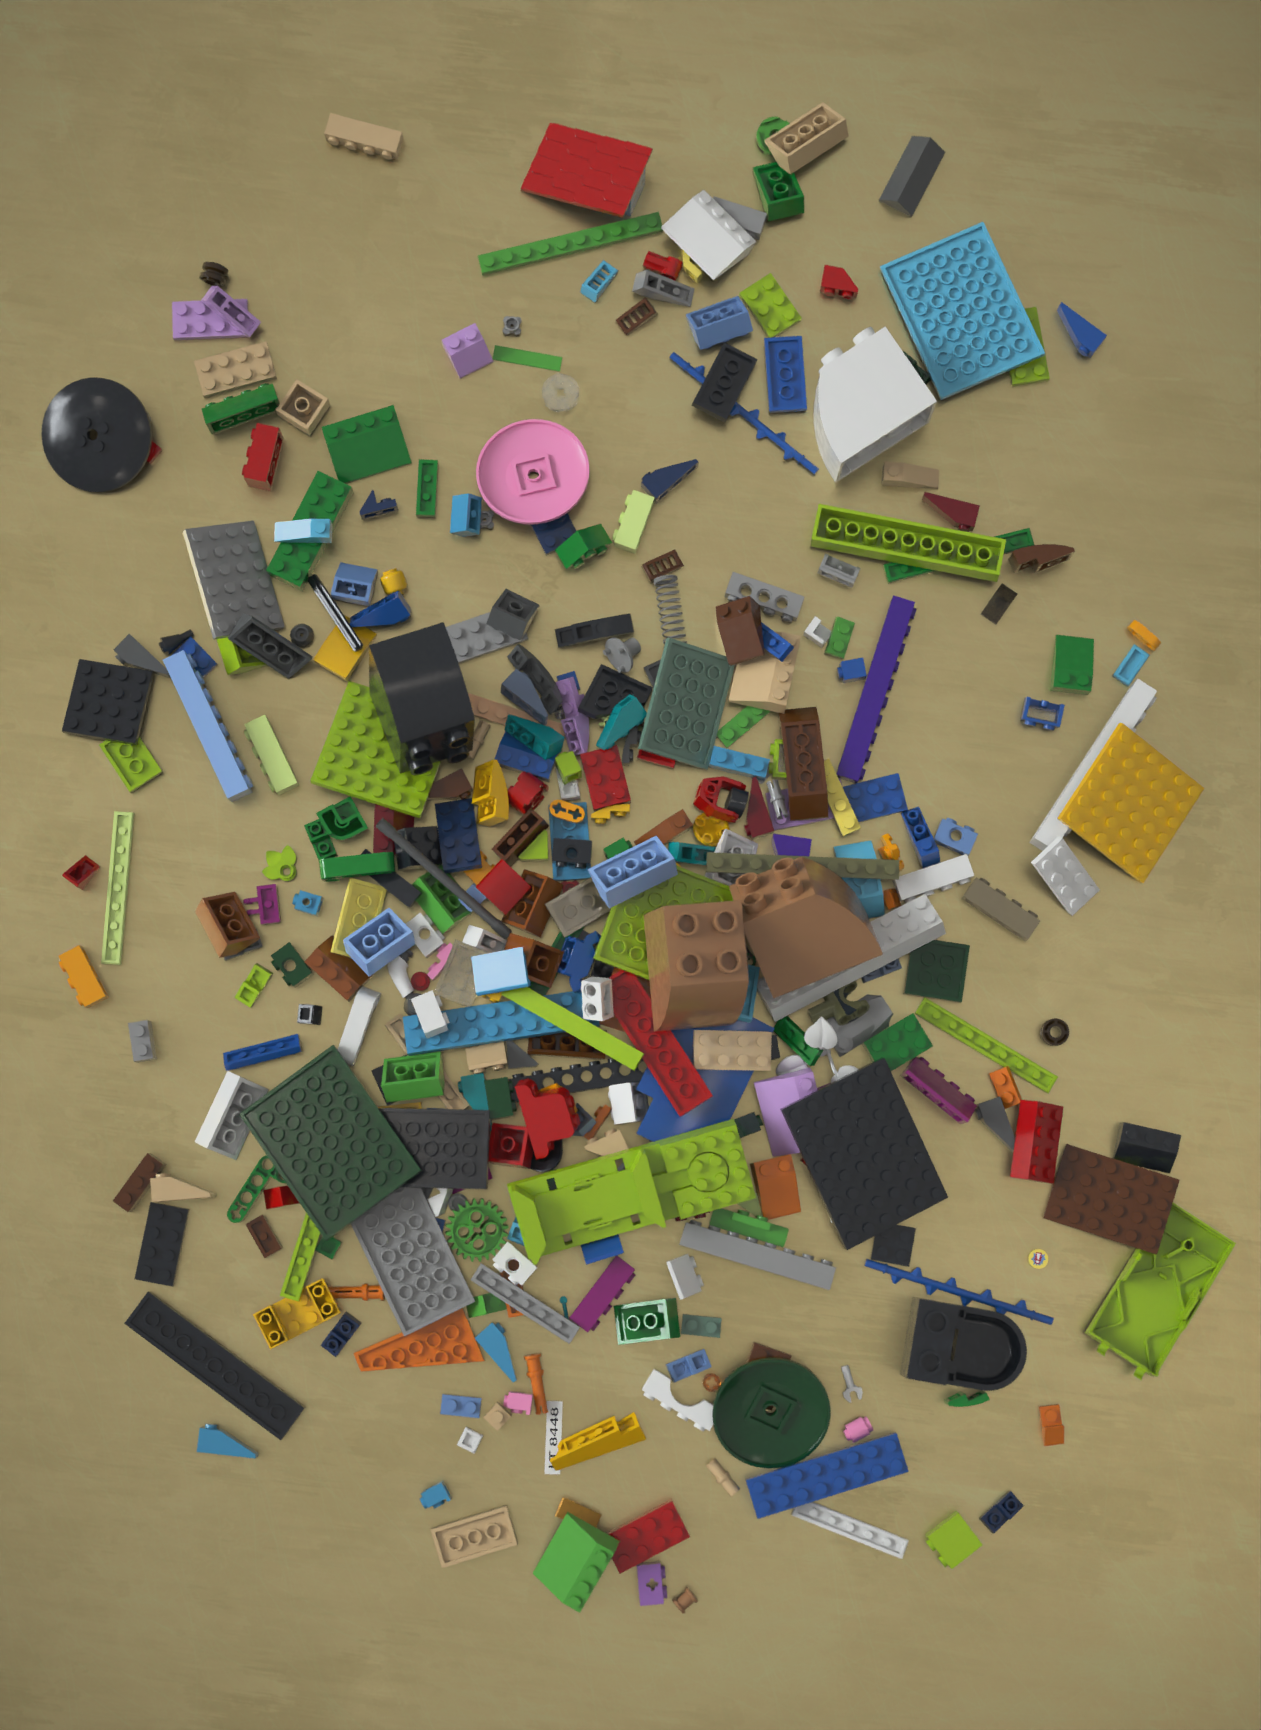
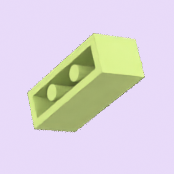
(633, 521)

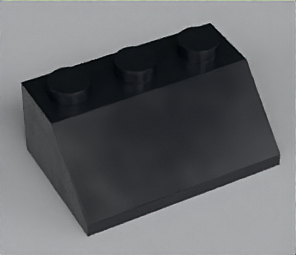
(1146, 1147)

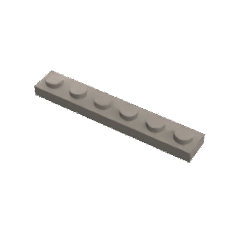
(525, 1303)

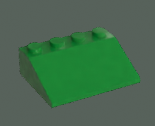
(366, 445)

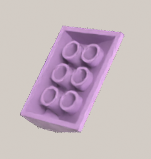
(777, 1093)

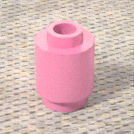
(858, 1429)

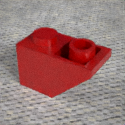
(837, 282)

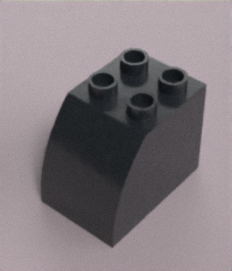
(421, 699)

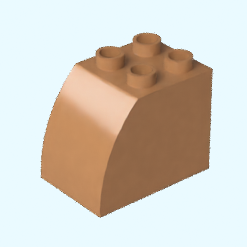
(803, 923)
(696, 964)

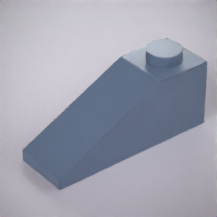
(523, 693)

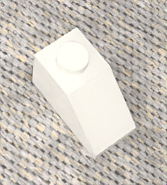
(484, 939)

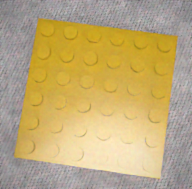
(1130, 803)

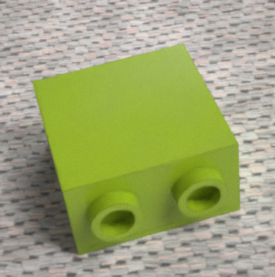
(953, 1540)

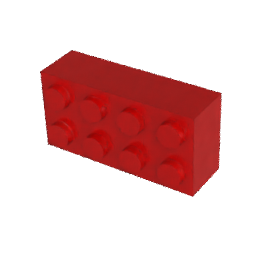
(1036, 1141)
(648, 1535)

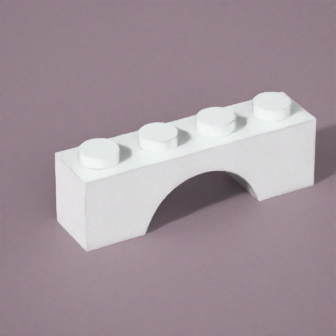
(658, 1387)

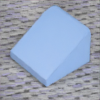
(476, 894)

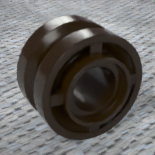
(214, 274)
(1063, 1032)

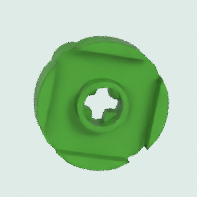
(765, 130)

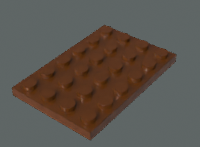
(1111, 1199)

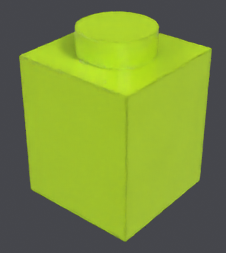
(568, 767)

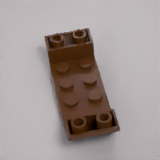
(804, 764)

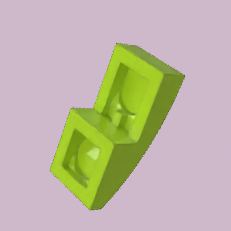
(253, 985)

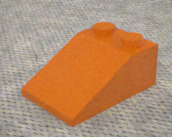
(776, 1186)

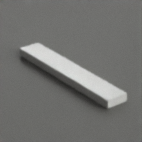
(852, 1528)

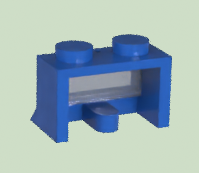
(1042, 713)

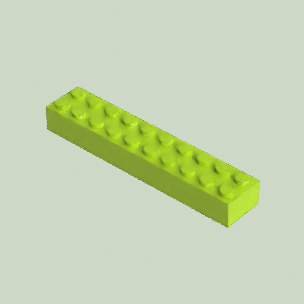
(908, 542)

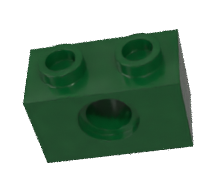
(301, 971)

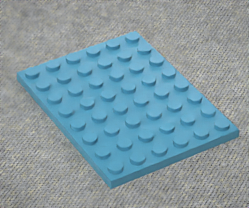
(962, 310)

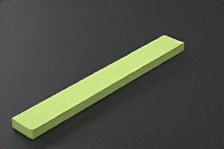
(117, 888)

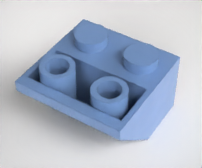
(354, 584)

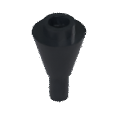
(170, 643)

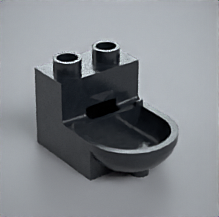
(986, 1347)

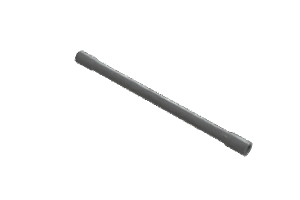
(497, 925)

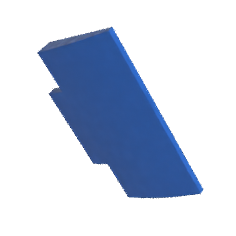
(725, 1086)

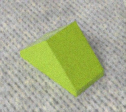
(537, 849)

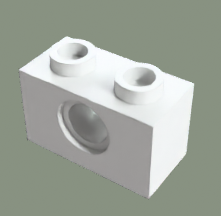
(429, 945)
(525, 1268)

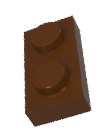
(263, 1236)

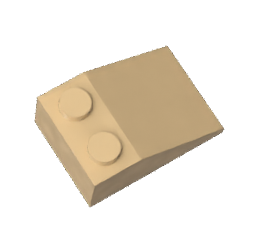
(172, 1189)

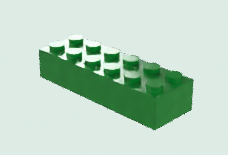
(295, 560)

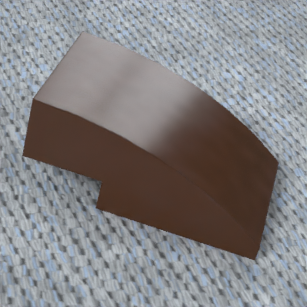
(1039, 557)

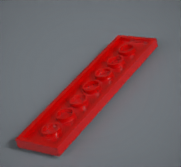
(660, 1048)

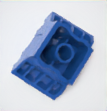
(578, 958)

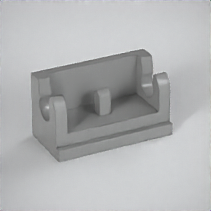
(838, 570)

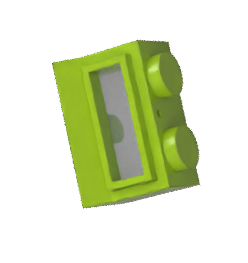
(777, 767)

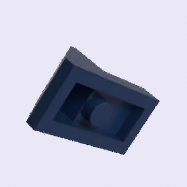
(372, 508)

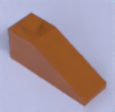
(669, 828)

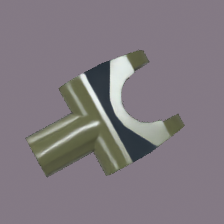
(839, 1007)

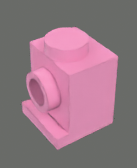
(518, 1402)

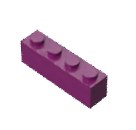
(602, 1293)

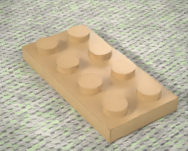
(235, 369)
(732, 1050)
(474, 1536)

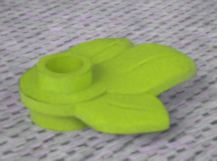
(279, 862)

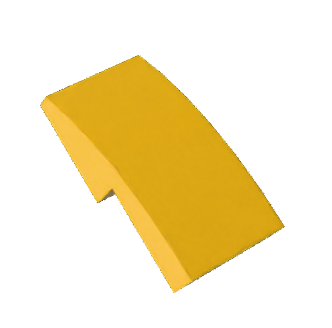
(604, 814)

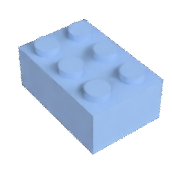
(379, 942)

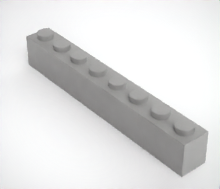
(759, 1256)

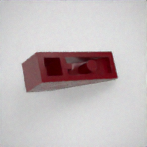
(956, 512)
(757, 819)

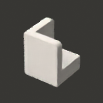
(817, 632)

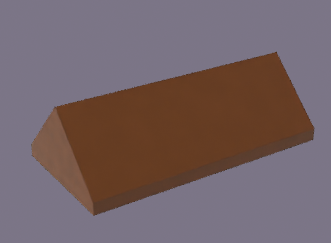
(563, 1046)

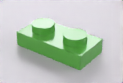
(839, 637)

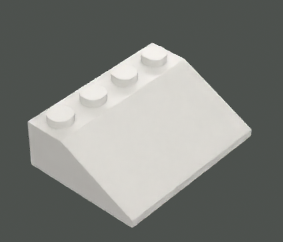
(709, 235)

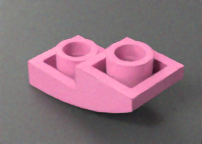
(443, 953)

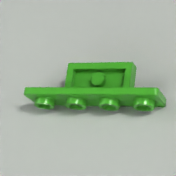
(748, 1226)

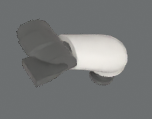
(398, 971)

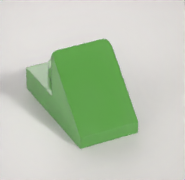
(484, 1305)

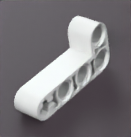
(357, 1023)

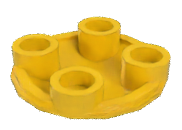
(709, 829)

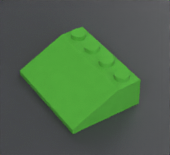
(575, 1561)

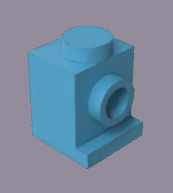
(314, 905)
(435, 1495)

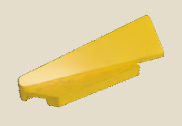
(598, 1440)

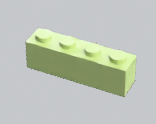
(271, 754)

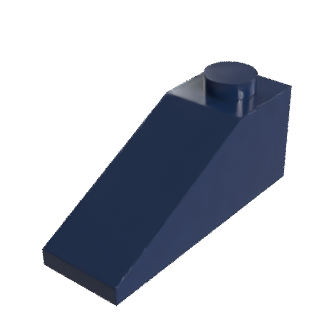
(665, 479)

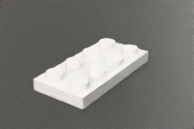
(1065, 875)

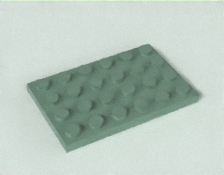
(686, 704)

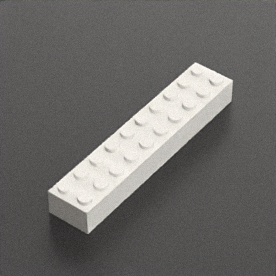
(1130, 713)
(897, 935)

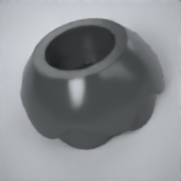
(307, 636)

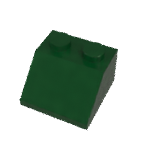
(499, 1098)

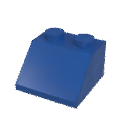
(602, 1249)

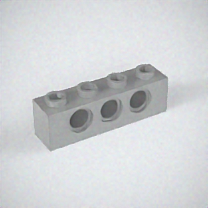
(775, 594)

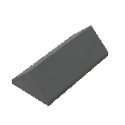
(912, 174)
(268, 646)

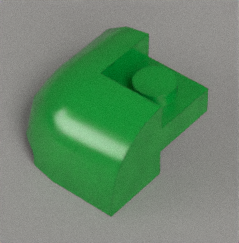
(342, 820)

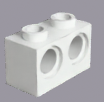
(597, 998)

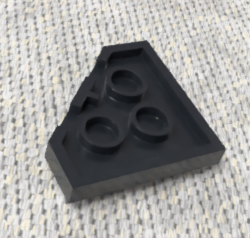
(608, 690)

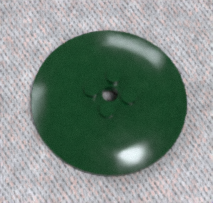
(778, 1436)

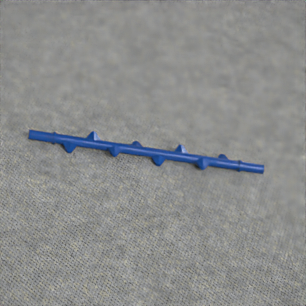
(752, 417)
(951, 1287)

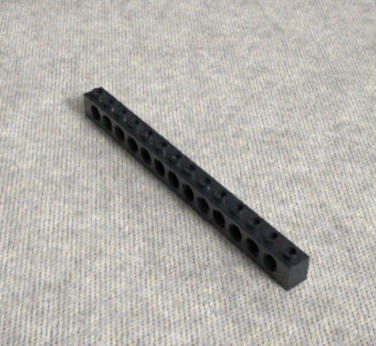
(595, 1068)

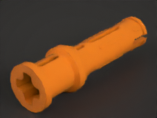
(365, 1292)
(535, 1374)

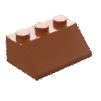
(530, 911)
(226, 923)
(337, 970)

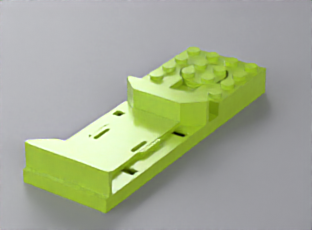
(659, 1182)

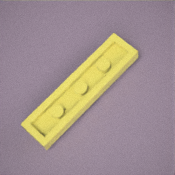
(839, 802)

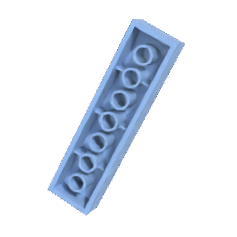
(207, 725)

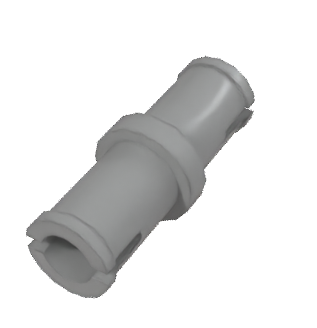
(777, 799)

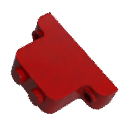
(547, 1115)

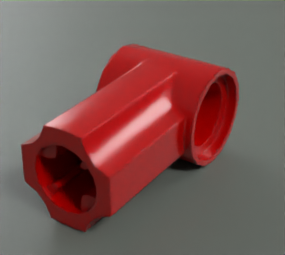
(667, 267)

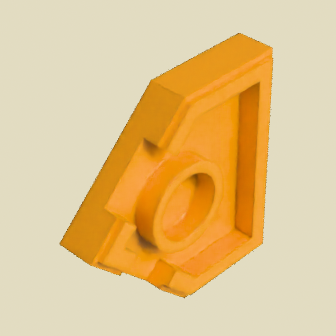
(889, 850)

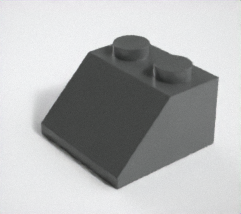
(512, 614)

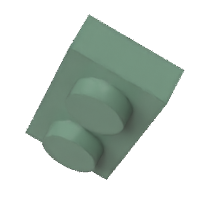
(701, 1325)

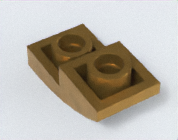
(579, 1511)

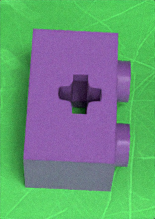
(650, 1595)

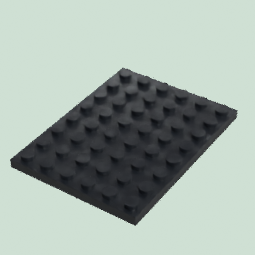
(864, 1153)

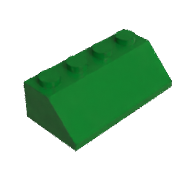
(241, 409)

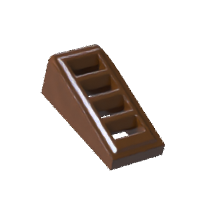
(632, 311)
(646, 566)

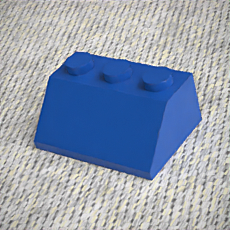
(519, 758)

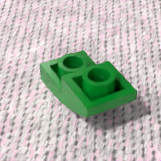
(320, 840)

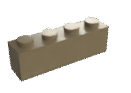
(1001, 909)

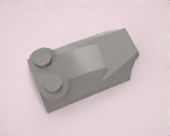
(863, 1028)

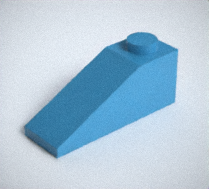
(497, 1347)
(218, 1441)

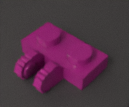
(268, 904)

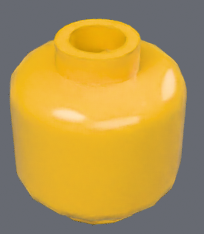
(393, 581)

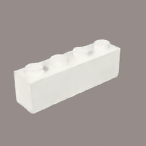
(933, 878)

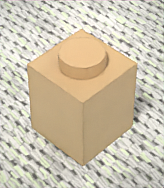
(497, 1416)

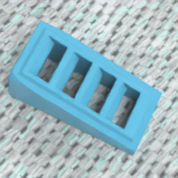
(590, 289)

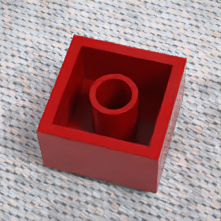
(510, 1146)

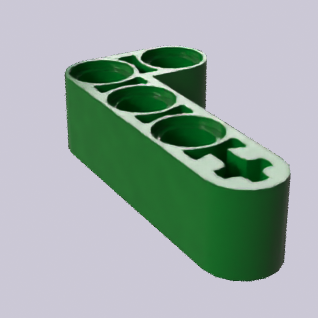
(356, 865)
(255, 1190)

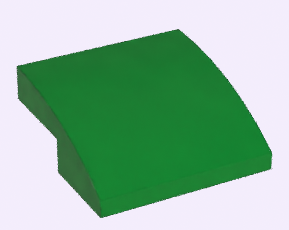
(961, 1400)

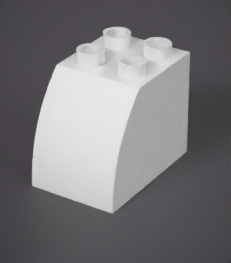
(867, 402)

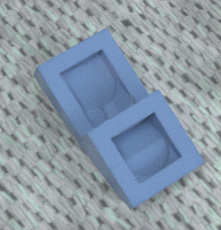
(688, 1365)

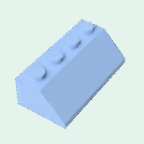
(633, 871)

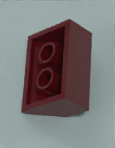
(397, 819)

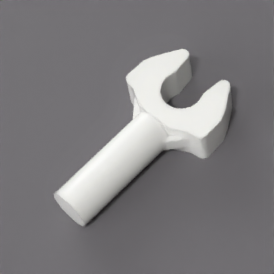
(850, 1384)

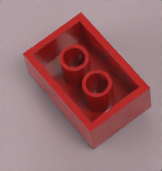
(262, 456)
(605, 778)

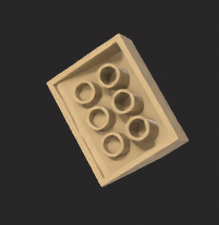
(765, 679)

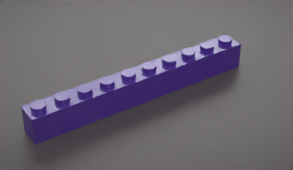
(875, 689)

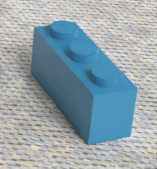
(739, 763)

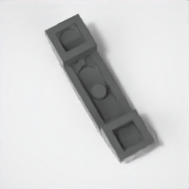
(538, 674)

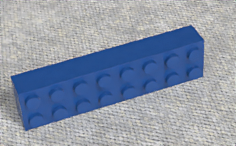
(826, 1475)

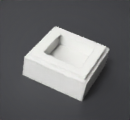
(470, 1440)

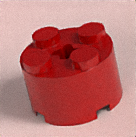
(526, 792)

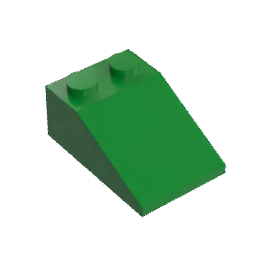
(778, 191)
(1072, 665)
(647, 1321)

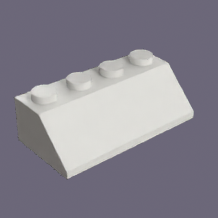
(223, 1127)

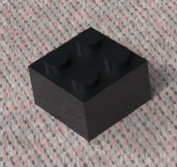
(425, 840)

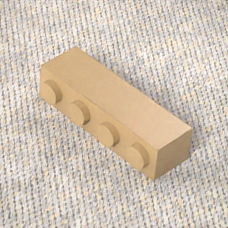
(363, 136)

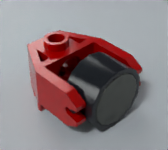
(708, 793)

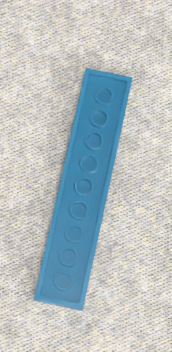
(488, 1025)

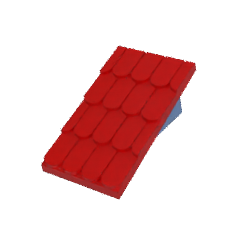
(588, 170)

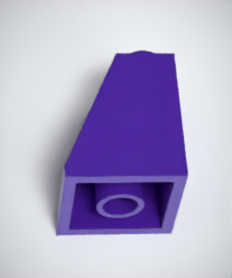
(790, 845)

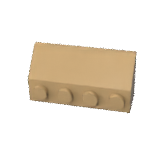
(807, 137)

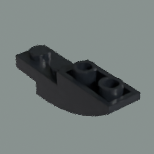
(594, 630)

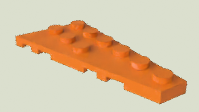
(439, 1343)

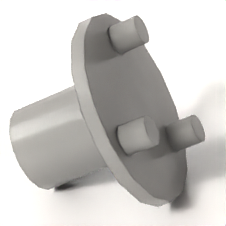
(621, 653)

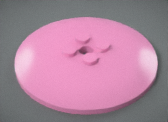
(530, 448)

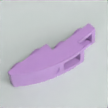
(576, 724)

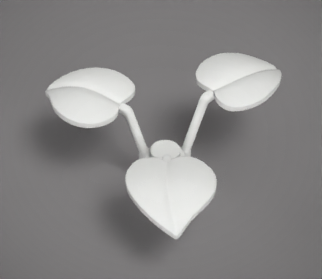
(818, 1035)

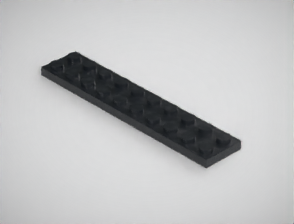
(214, 1365)

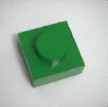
(328, 1248)

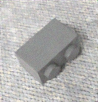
(142, 1041)

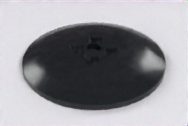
(121, 441)

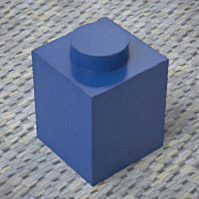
(852, 670)

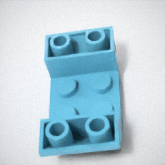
(867, 890)

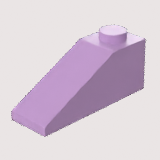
(230, 310)

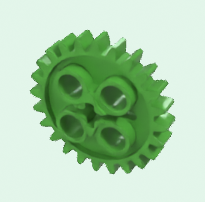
(463, 1219)

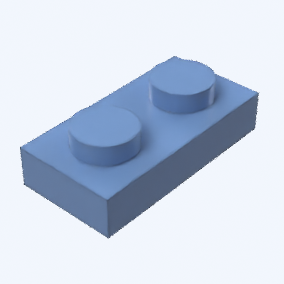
(460, 1406)

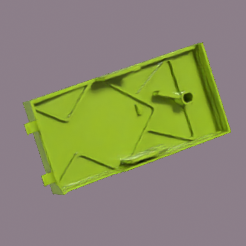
(1160, 1293)

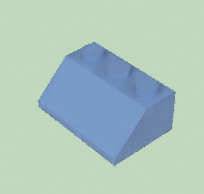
(719, 322)

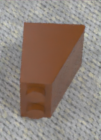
(541, 959)

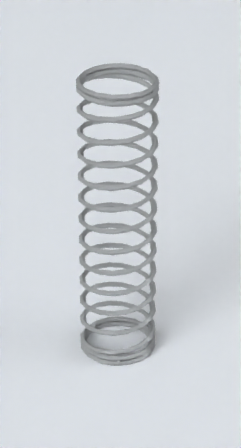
(658, 580)

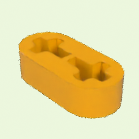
(1144, 635)
(568, 807)

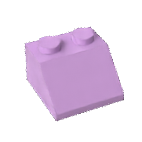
(467, 350)

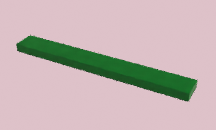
(1014, 541)

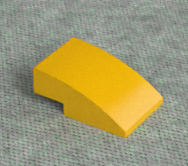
(338, 655)
(490, 794)

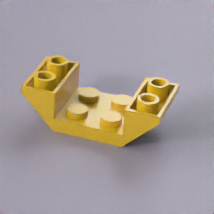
(291, 1318)

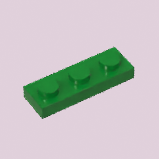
(427, 488)
(794, 1038)

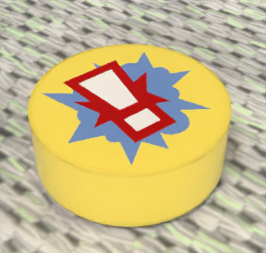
(1038, 1258)

